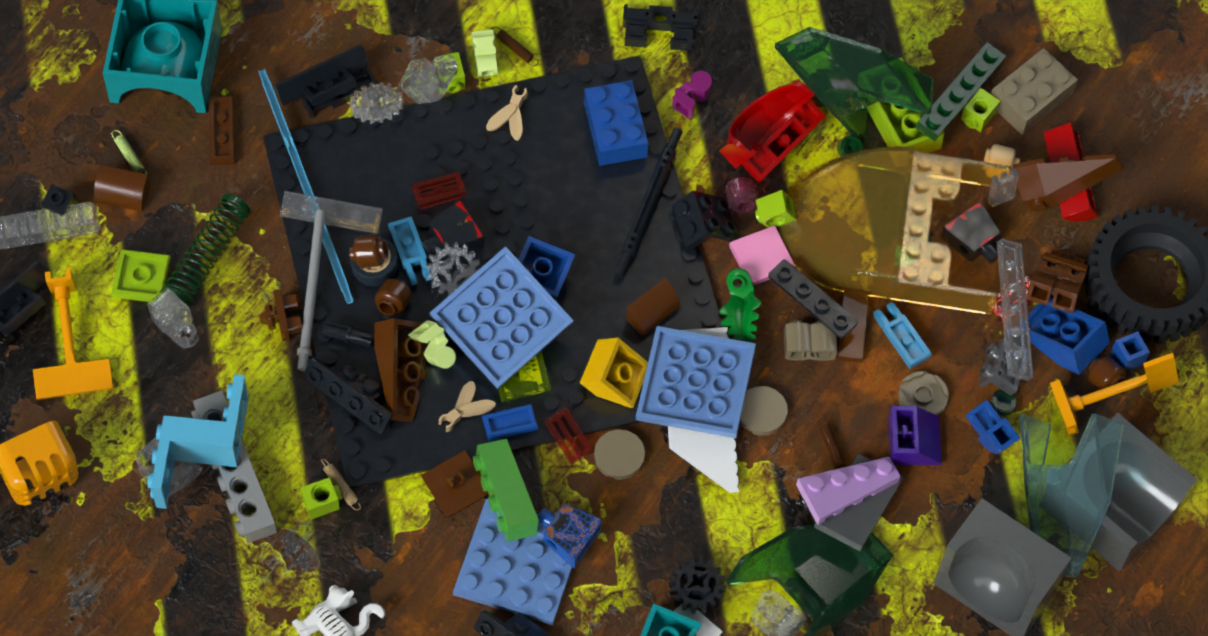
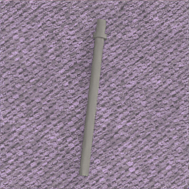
(304, 351)

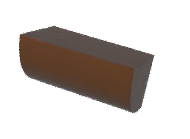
(121, 188)
(653, 307)

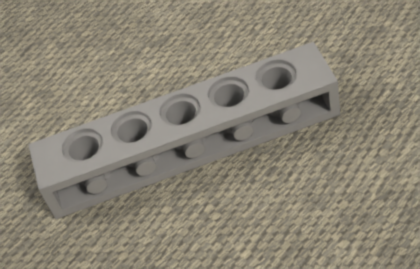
(250, 526)

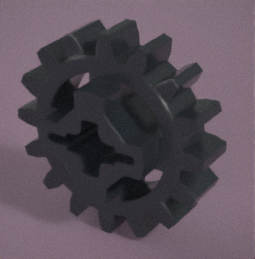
(699, 574)

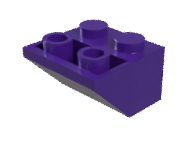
(913, 436)

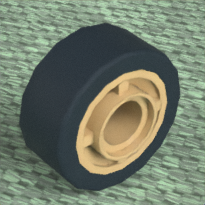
(377, 275)

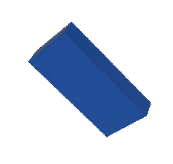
(509, 422)

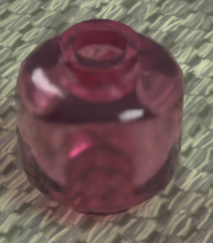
(741, 194)

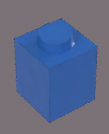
(1130, 351)

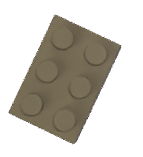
(1034, 91)

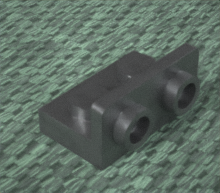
(995, 369)

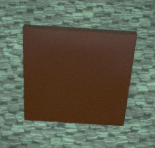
(455, 484)

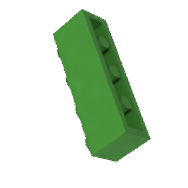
(506, 490)

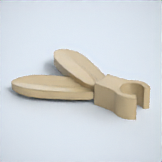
(512, 113)
(465, 406)

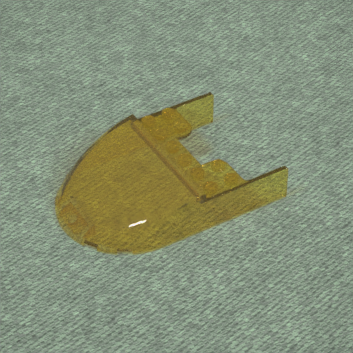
(869, 225)

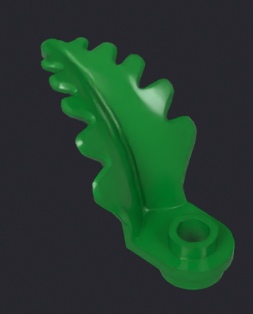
(740, 306)

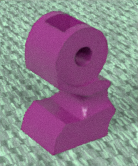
(697, 90)

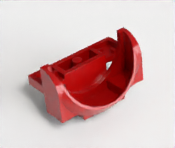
(764, 135)

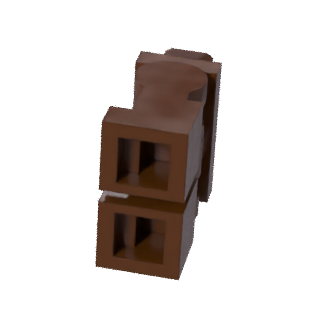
(1058, 278)

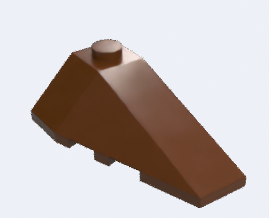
(400, 366)

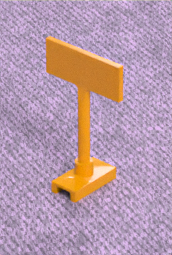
(1158, 375)
(73, 376)

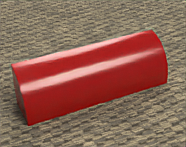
(1066, 142)

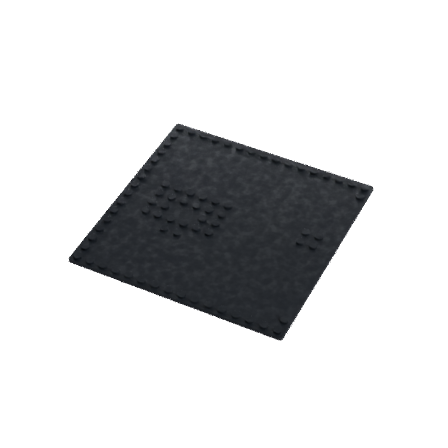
(514, 190)

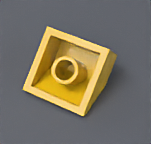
(615, 372)

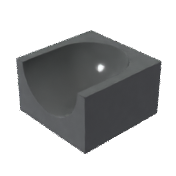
(1144, 497)
(1001, 569)

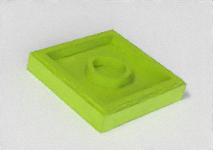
(140, 275)

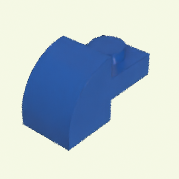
(994, 432)

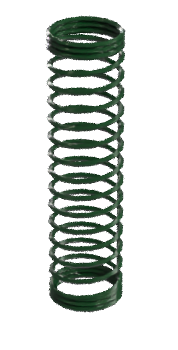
(229, 207)

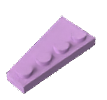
(839, 488)

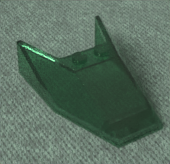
(853, 76)
(817, 572)

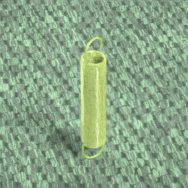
(128, 153)

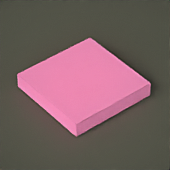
(760, 253)

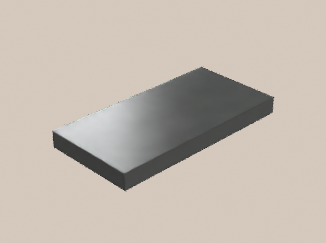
(858, 521)

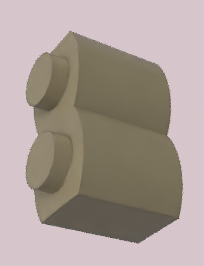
(809, 341)

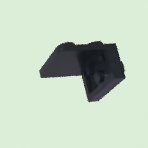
(703, 217)

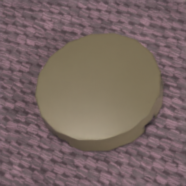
(924, 391)
(763, 411)
(619, 454)

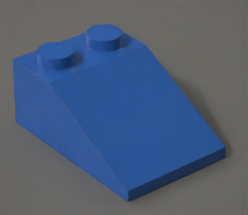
(1067, 337)

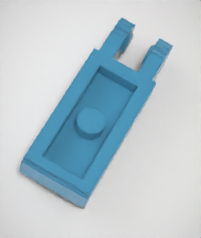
(408, 247)
(903, 336)

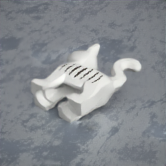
(328, 620)

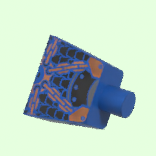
(569, 532)

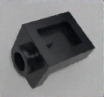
(58, 200)

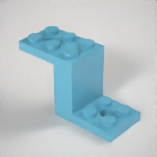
(198, 441)

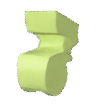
(484, 52)
(436, 351)

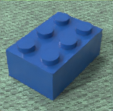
(615, 123)

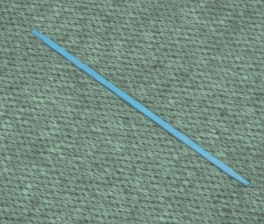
(304, 181)

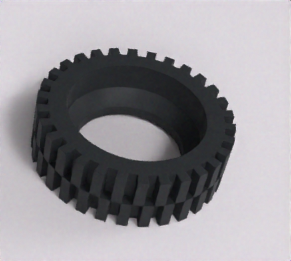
(1155, 232)

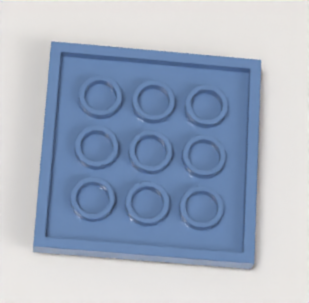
(501, 317)
(696, 382)
(512, 574)

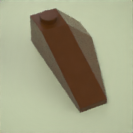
(1050, 184)

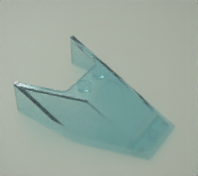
(1070, 499)

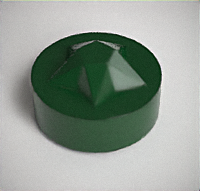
(849, 145)

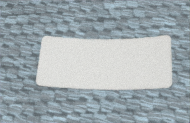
(707, 627)

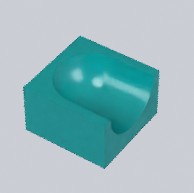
(164, 48)

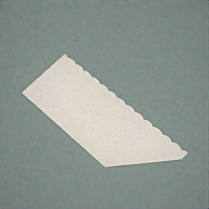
(708, 452)

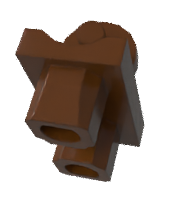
(284, 304)

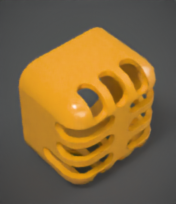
(46, 462)

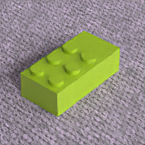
(898, 127)

